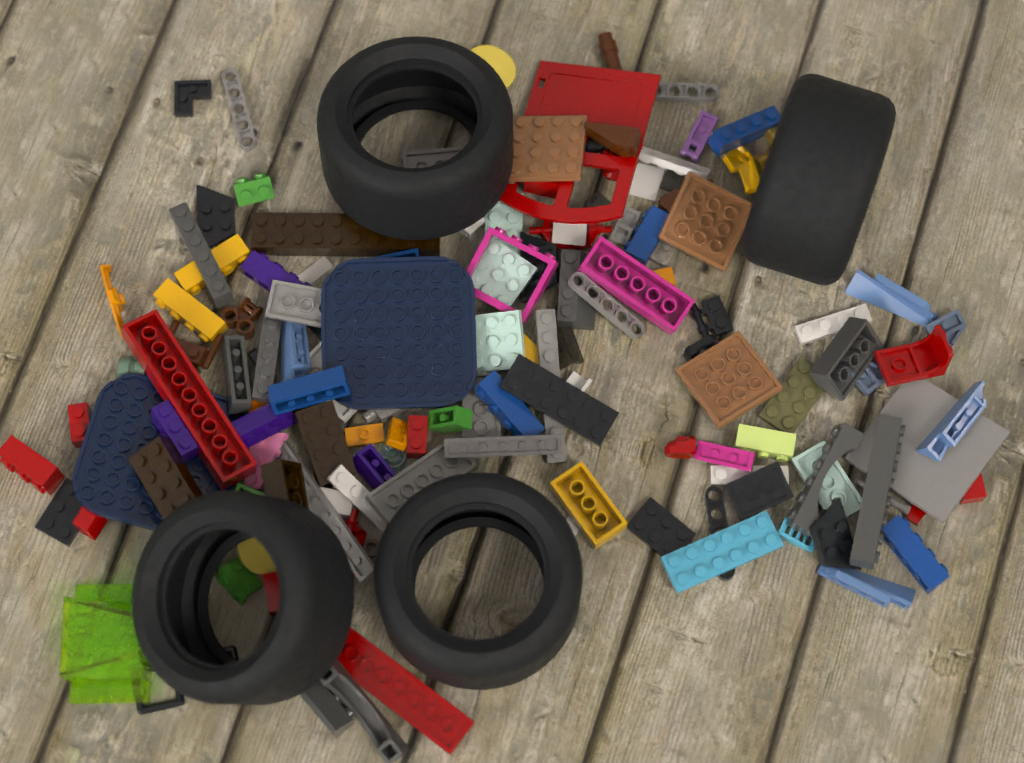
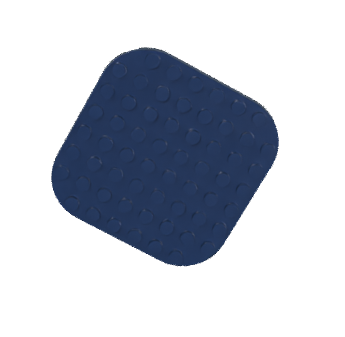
(400, 331)
(116, 431)

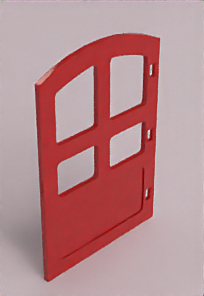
(605, 98)

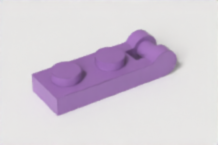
(699, 135)

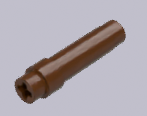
(609, 51)

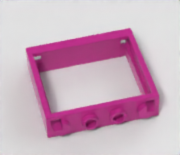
(530, 249)

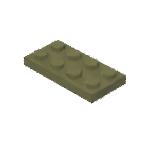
(792, 404)

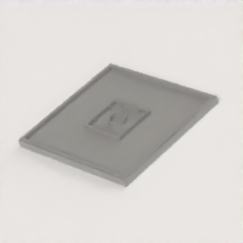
(919, 479)

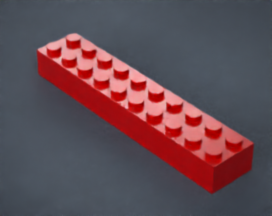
(190, 397)

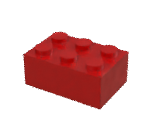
(30, 466)

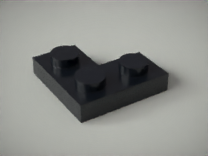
(186, 92)

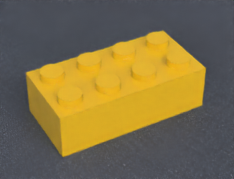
(588, 505)

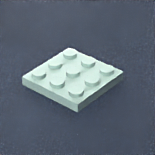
(502, 273)
(499, 340)

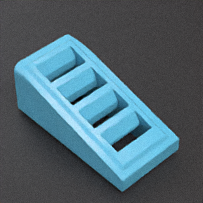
(795, 541)

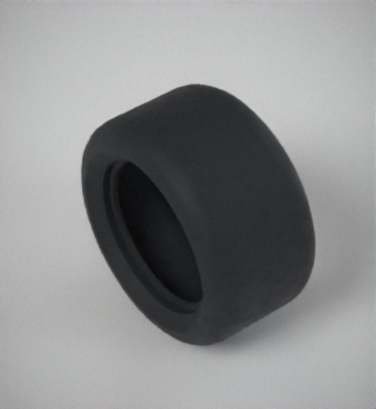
(407, 77)
(818, 179)
(464, 503)
(175, 584)

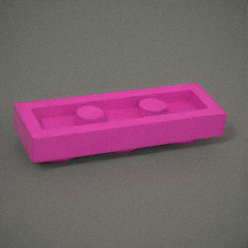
(725, 455)

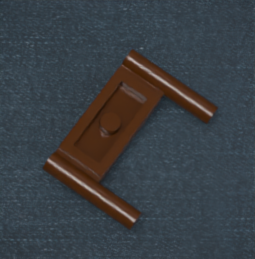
(198, 354)

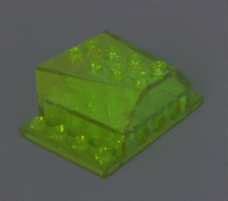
(101, 647)

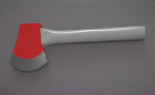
(912, 513)

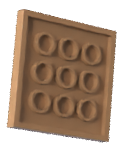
(548, 148)
(705, 221)
(728, 380)

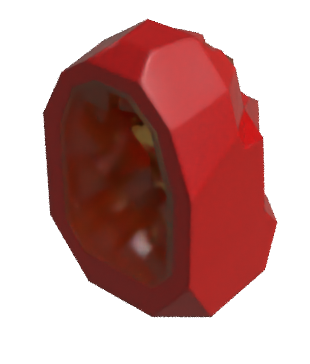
(681, 448)

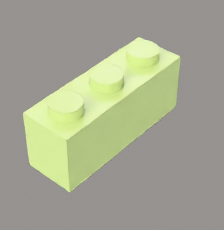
(766, 442)

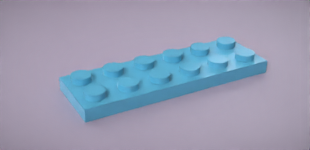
(721, 552)

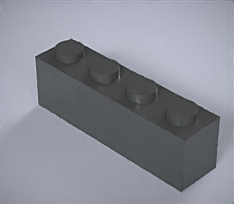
(236, 375)

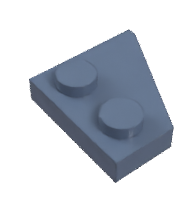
(952, 324)
(870, 379)

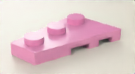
(264, 453)

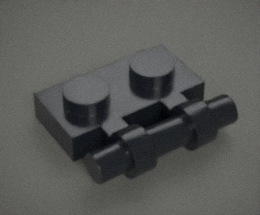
(716, 315)

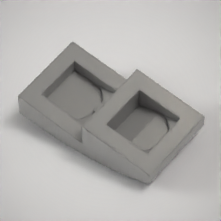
(625, 226)

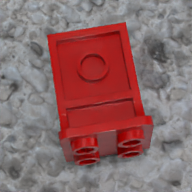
(915, 360)

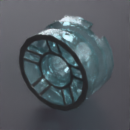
(399, 462)

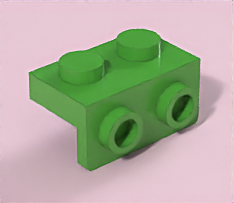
(253, 190)
(238, 580)

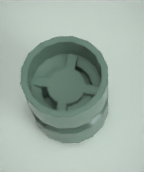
(128, 365)

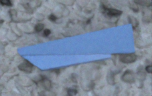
(890, 297)
(294, 351)
(954, 424)
(869, 586)

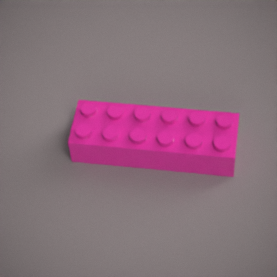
(636, 285)

